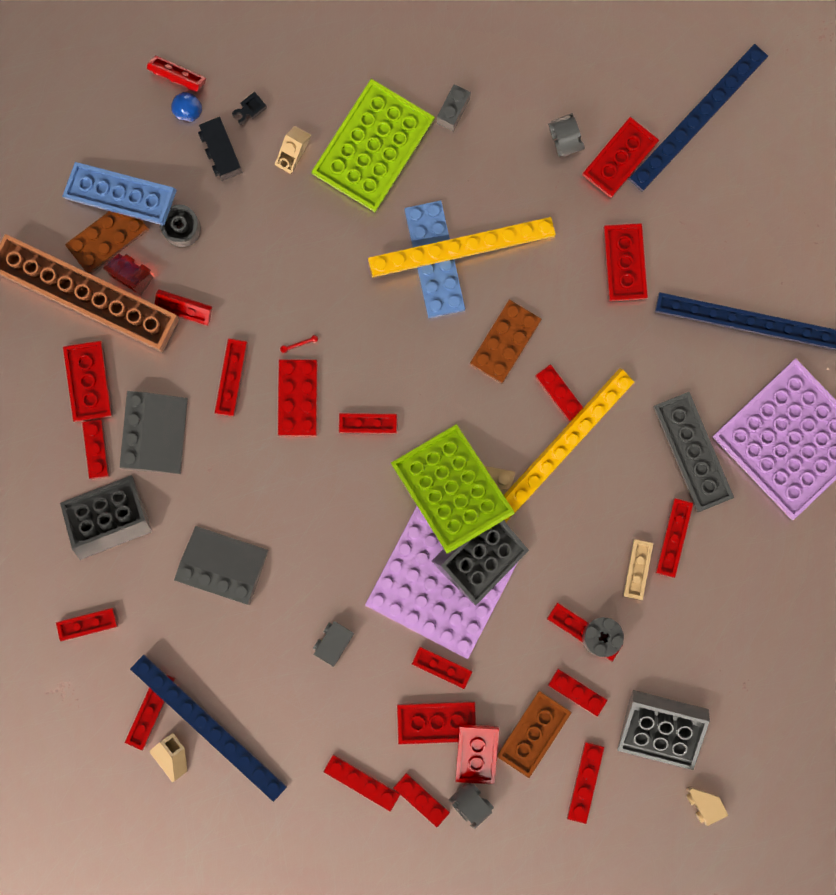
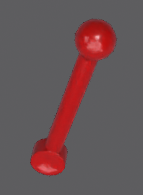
(284, 349)

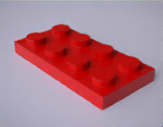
(620, 157)
(625, 262)
(87, 381)
(297, 398)
(433, 721)

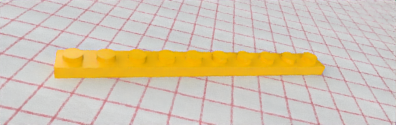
(461, 247)
(568, 439)

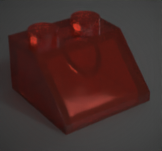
(128, 273)

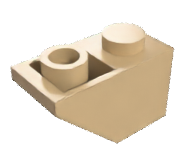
(292, 149)
(171, 757)
(708, 805)

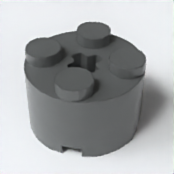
(567, 135)
(185, 235)
(613, 640)
(471, 805)

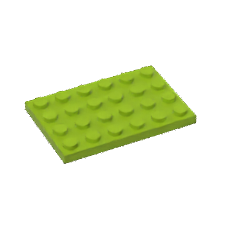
(373, 145)
(452, 488)

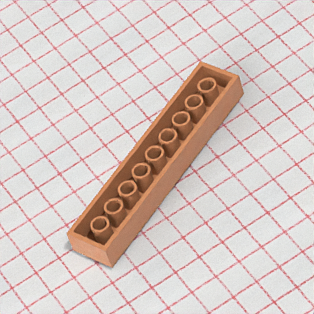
(86, 294)

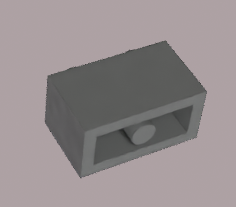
(453, 107)
(333, 643)

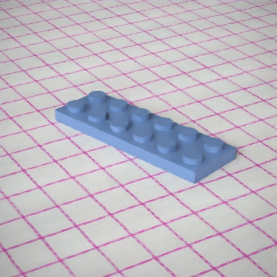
(119, 193)
(438, 280)

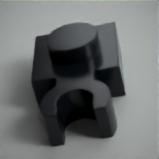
(251, 106)

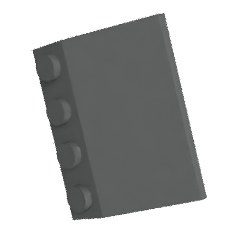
(153, 432)
(105, 517)
(481, 561)
(221, 565)
(663, 730)

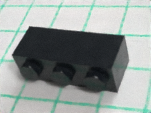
(219, 149)

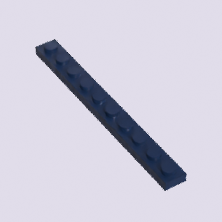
(698, 117)
(746, 321)
(208, 728)

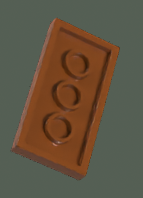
(105, 239)
(505, 341)
(533, 734)

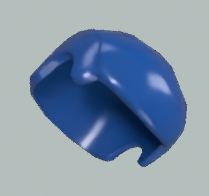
(186, 107)

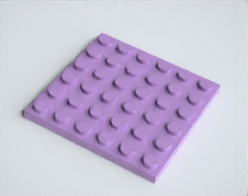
(786, 439)
(424, 599)

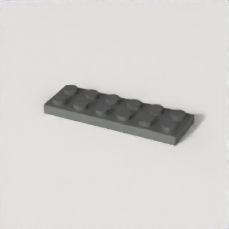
(693, 452)

